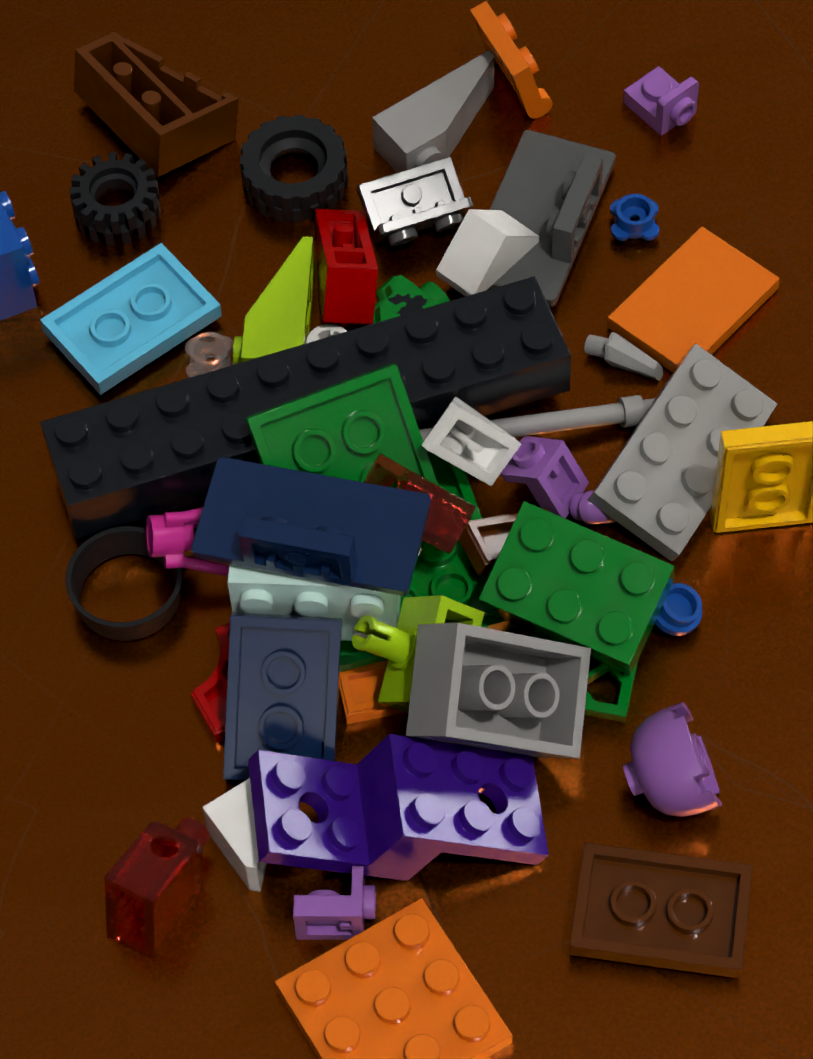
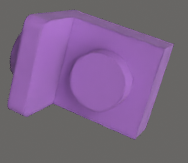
(662, 100)
(548, 472)
(332, 915)

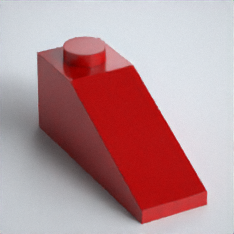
(345, 267)

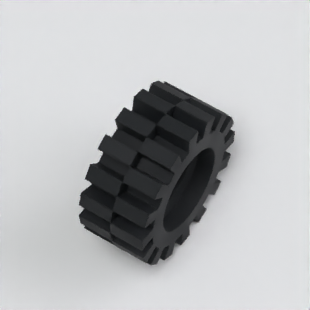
(115, 177)

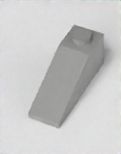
(434, 118)

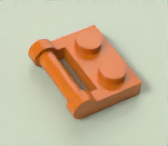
(517, 64)

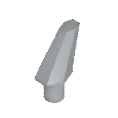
(623, 355)

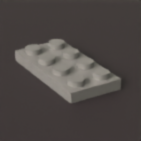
(669, 463)

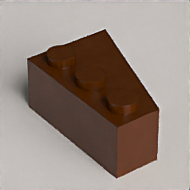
(150, 106)

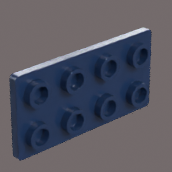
(312, 526)

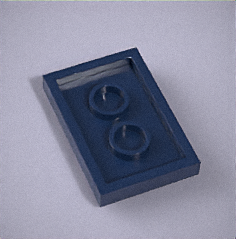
(281, 688)

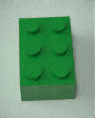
(577, 587)

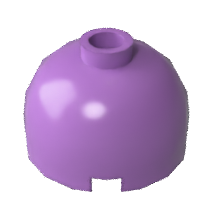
(672, 765)

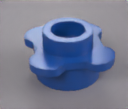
(634, 208)

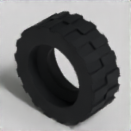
(288, 137)

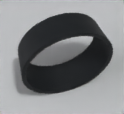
(104, 546)

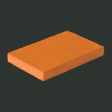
(693, 299)

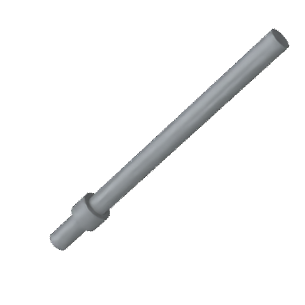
(626, 412)

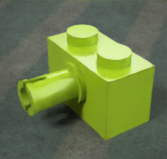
(399, 642)

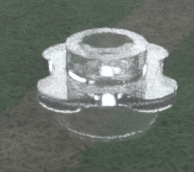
(208, 346)

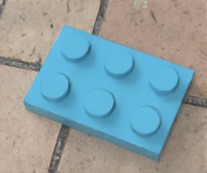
(131, 318)

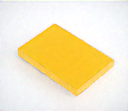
(763, 478)

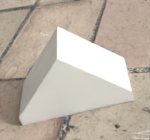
(484, 250)
(471, 442)
(233, 830)

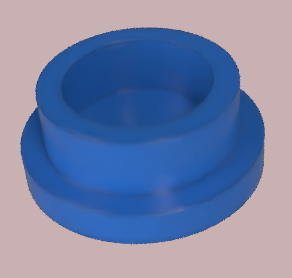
(680, 610)

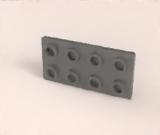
(554, 193)

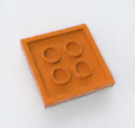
(394, 996)

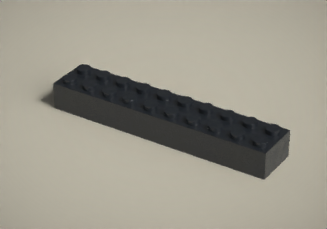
(164, 443)

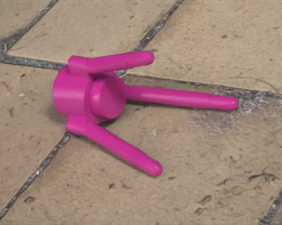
(172, 535)

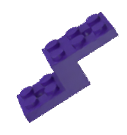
(396, 808)

